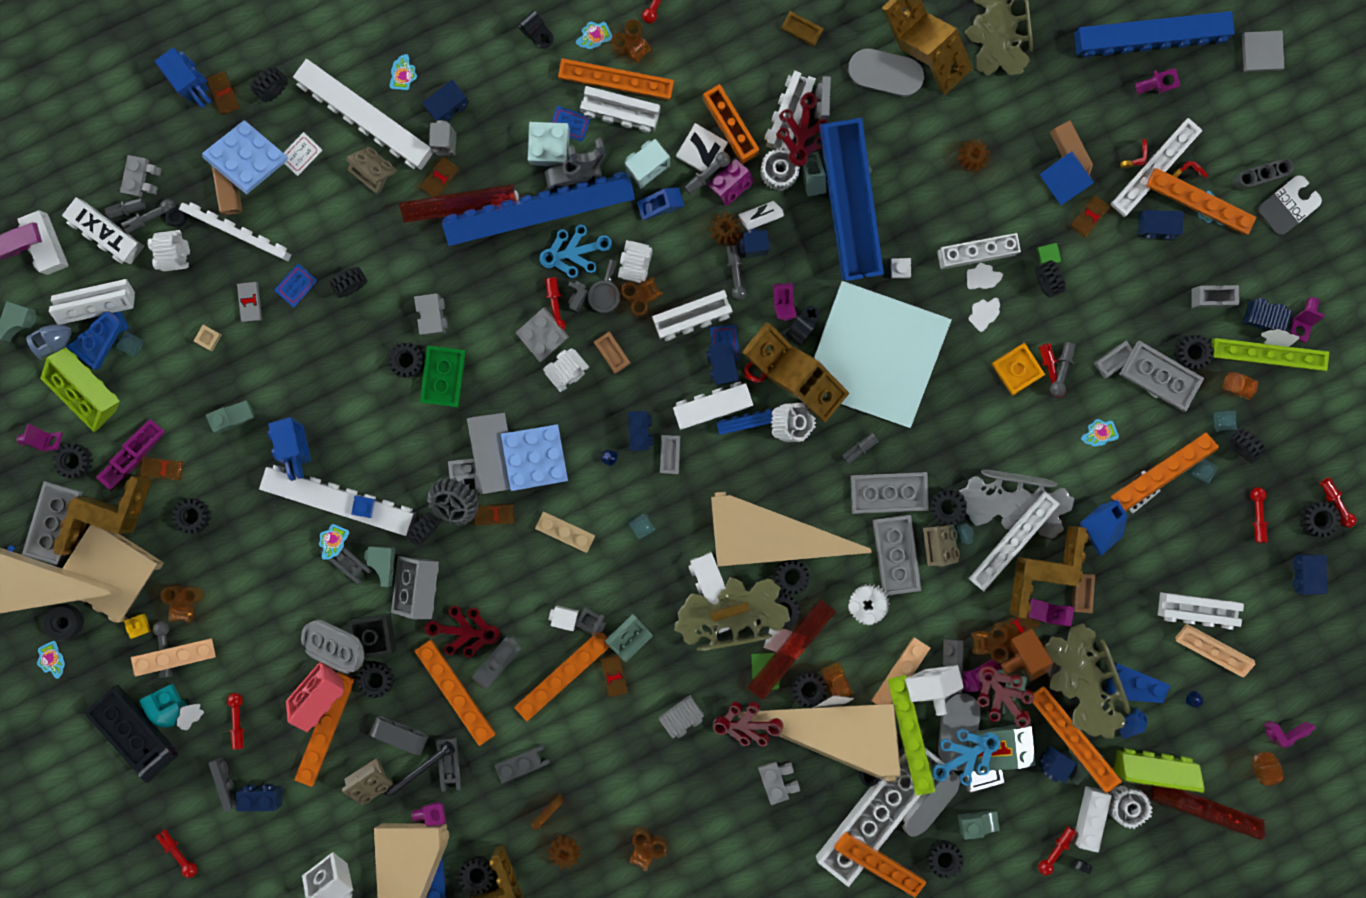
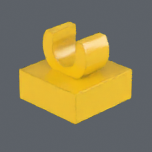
(137, 626)

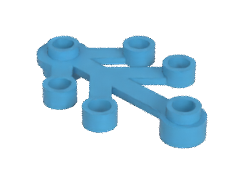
(572, 252)
(967, 755)

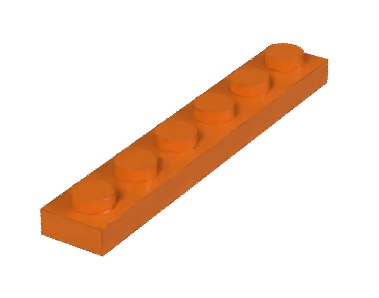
(616, 79)
(1201, 201)
(1165, 471)
(562, 676)
(455, 692)
(323, 735)
(1075, 740)
(879, 864)

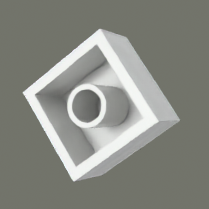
(935, 685)
(328, 879)

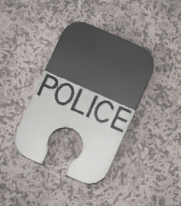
(1286, 209)

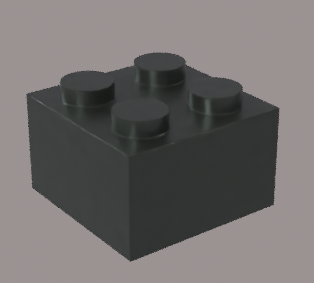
(374, 634)

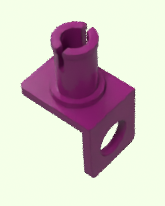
(1156, 82)
(1307, 319)
(39, 439)
(432, 814)

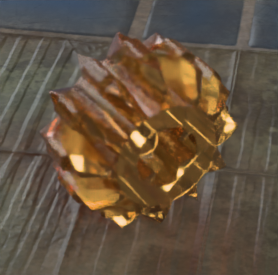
(980, 161)
(720, 232)
(1240, 385)
(1267, 769)
(567, 846)

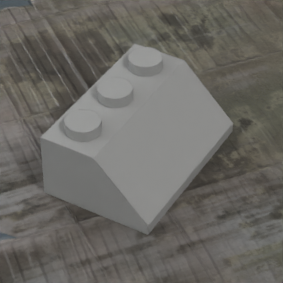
(414, 587)

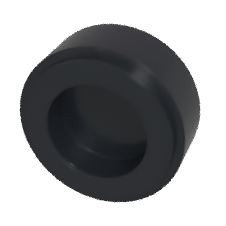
(176, 217)
(1082, 866)

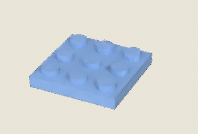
(245, 157)
(534, 457)

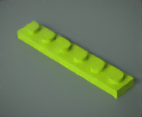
(1270, 354)
(911, 736)

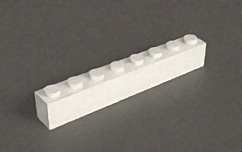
(363, 114)
(336, 500)

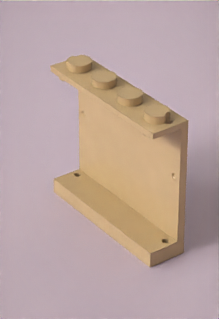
(115, 562)

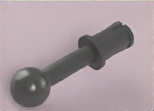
(722, 160)
(139, 221)
(738, 292)
(1058, 388)
(161, 629)

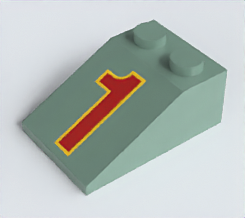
(1015, 748)

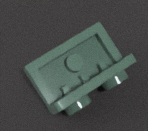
(629, 638)

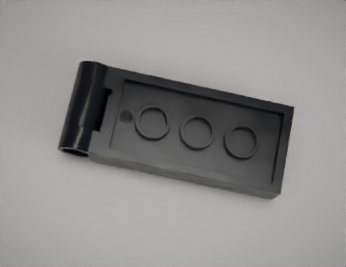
(131, 733)

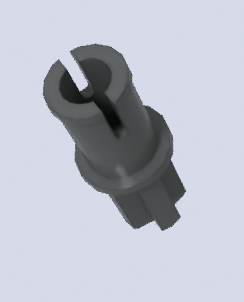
(125, 208)
(860, 448)

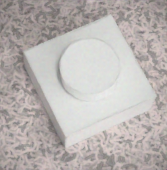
(900, 268)

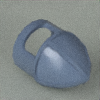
(50, 339)

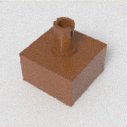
(1028, 655)

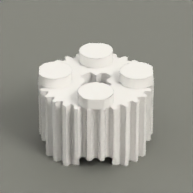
(776, 179)
(169, 250)
(635, 262)
(566, 369)
(792, 422)
(858, 605)
(1129, 815)

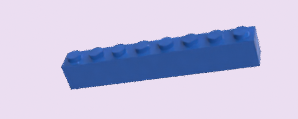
(1154, 34)

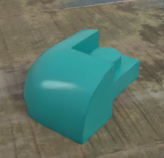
(163, 706)

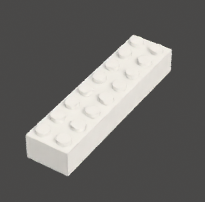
(874, 818)

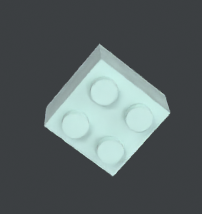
(548, 143)
(647, 163)

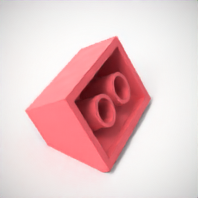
(314, 697)

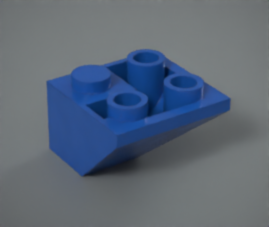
(1105, 525)

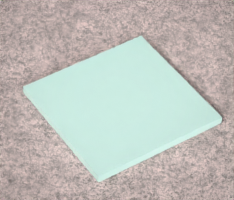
(881, 351)

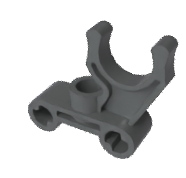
(585, 166)
(499, 658)

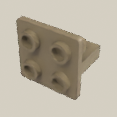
(370, 168)
(941, 545)
(367, 783)

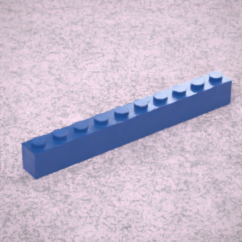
(538, 209)

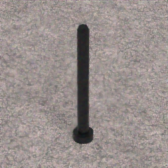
(447, 748)

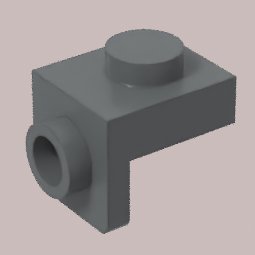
(591, 622)

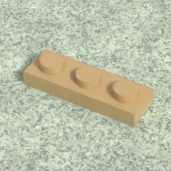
(565, 532)

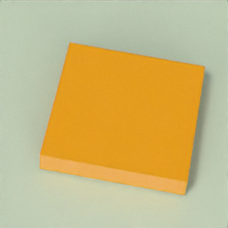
(1018, 369)

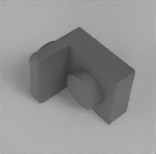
(577, 299)

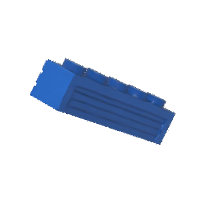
(744, 422)

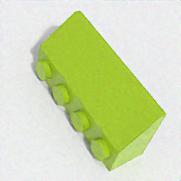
(79, 388)
(1158, 770)

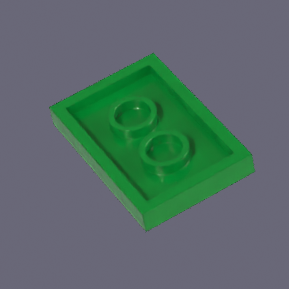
(443, 376)

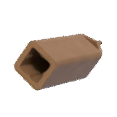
(1067, 141)
(227, 194)

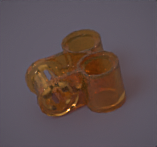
(634, 43)
(642, 295)
(181, 606)
(991, 642)
(836, 680)
(644, 850)

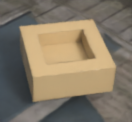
(207, 337)

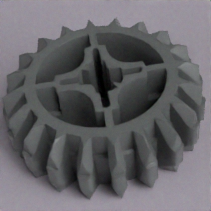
(453, 501)

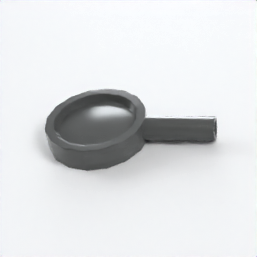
(604, 295)

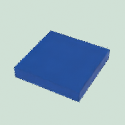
(1066, 178)

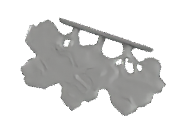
(1013, 505)

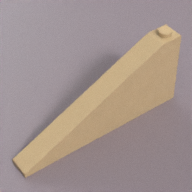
(757, 535)
(33, 584)
(849, 734)
(408, 858)

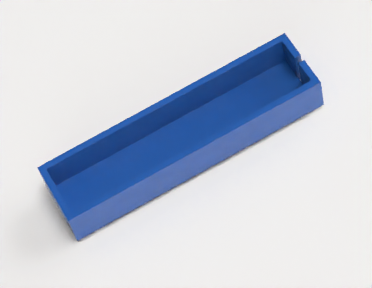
(851, 199)

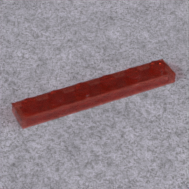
(455, 203)
(791, 649)
(1209, 811)

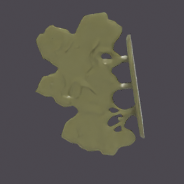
(997, 32)
(761, 604)
(1083, 679)

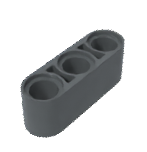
(1271, 172)
(398, 735)

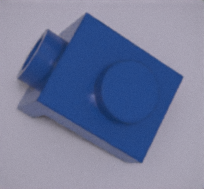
(1134, 724)

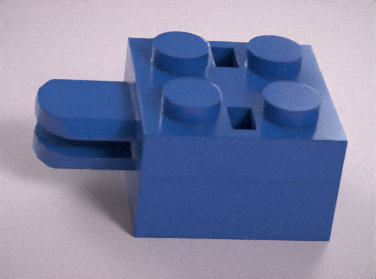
(184, 76)
(290, 446)

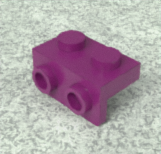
(731, 182)

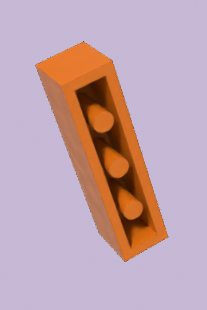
(730, 124)

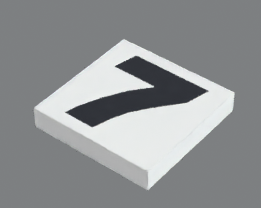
(701, 148)
(761, 215)

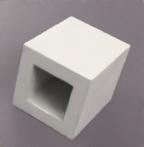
(563, 617)

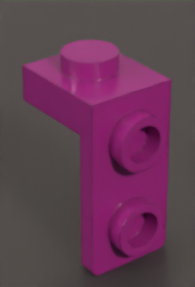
(784, 301)
(1051, 614)
(971, 680)
(1286, 740)

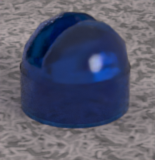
(609, 457)
(1194, 699)

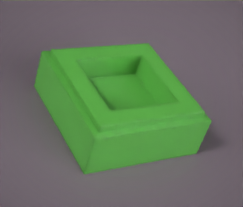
(1048, 253)

